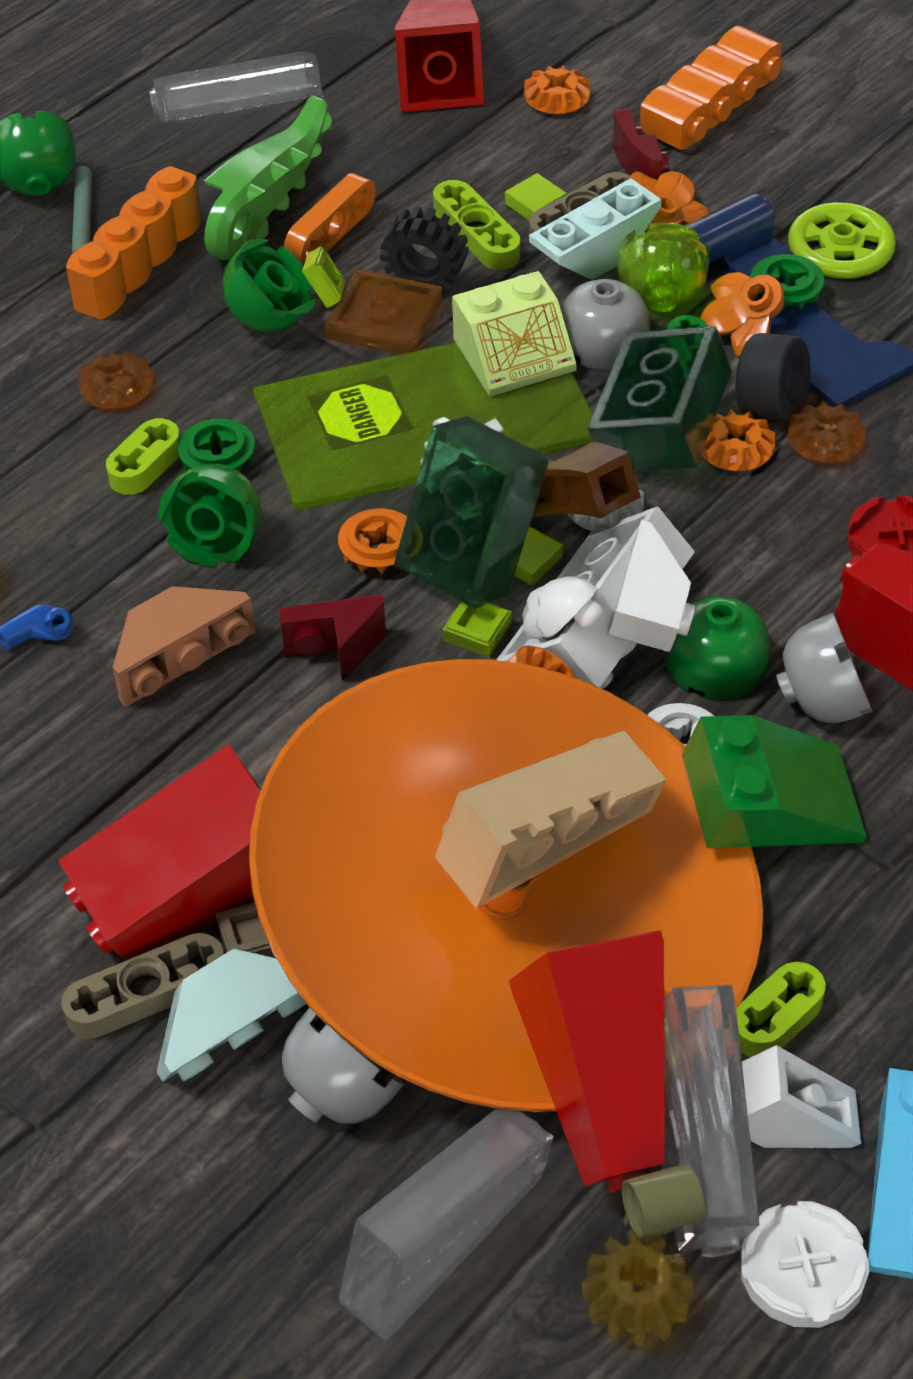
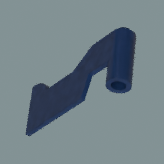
(840, 362)

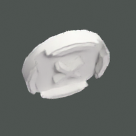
(804, 1264)

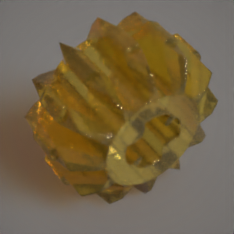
(612, 1292)

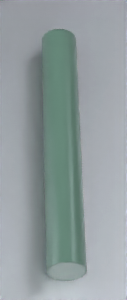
(82, 207)

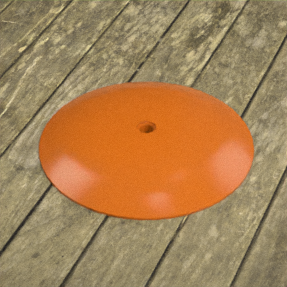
(389, 938)

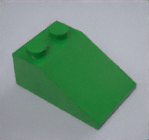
(768, 785)

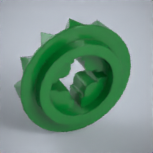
(795, 271)
(233, 437)

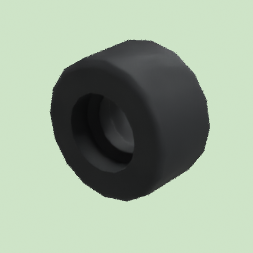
(773, 376)

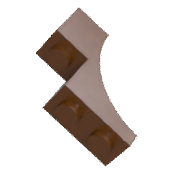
(588, 483)

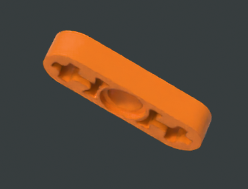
(331, 216)

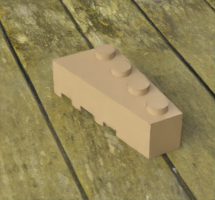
(545, 814)

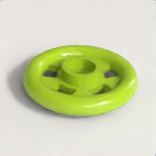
(843, 239)

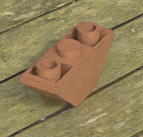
(176, 636)

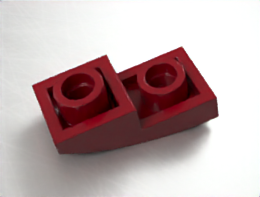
(635, 149)

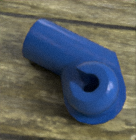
(37, 623)

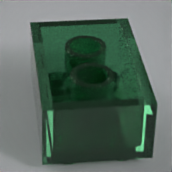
(663, 397)
(471, 511)

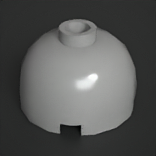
(599, 319)
(822, 673)
(333, 1075)

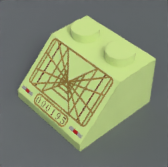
(512, 333)

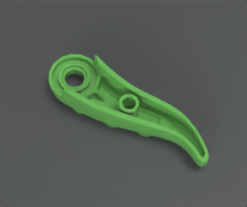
(259, 181)

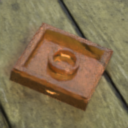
(383, 312)

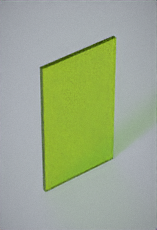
(369, 421)

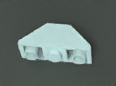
(591, 234)
(222, 1006)

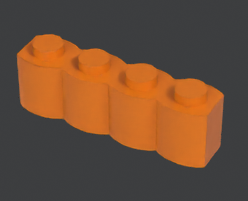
(711, 87)
(134, 242)

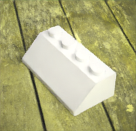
(603, 563)

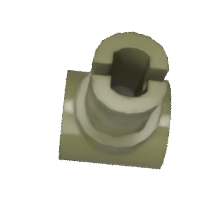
(662, 1202)

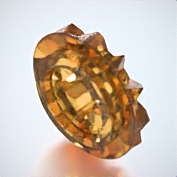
(120, 392)
(824, 445)

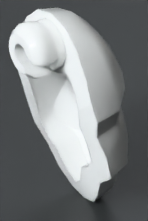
(557, 603)

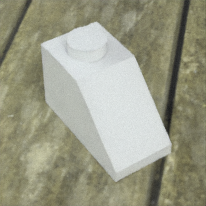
(652, 594)
(797, 1104)

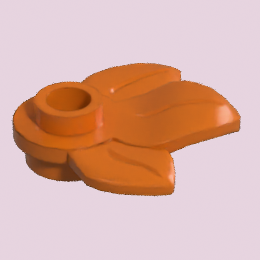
(676, 197)
(737, 311)

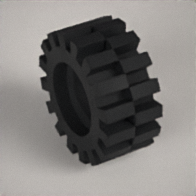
(428, 232)

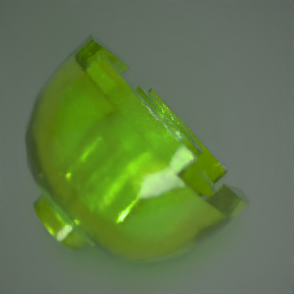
(664, 265)

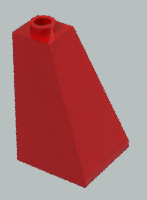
(439, 55)
(601, 1050)

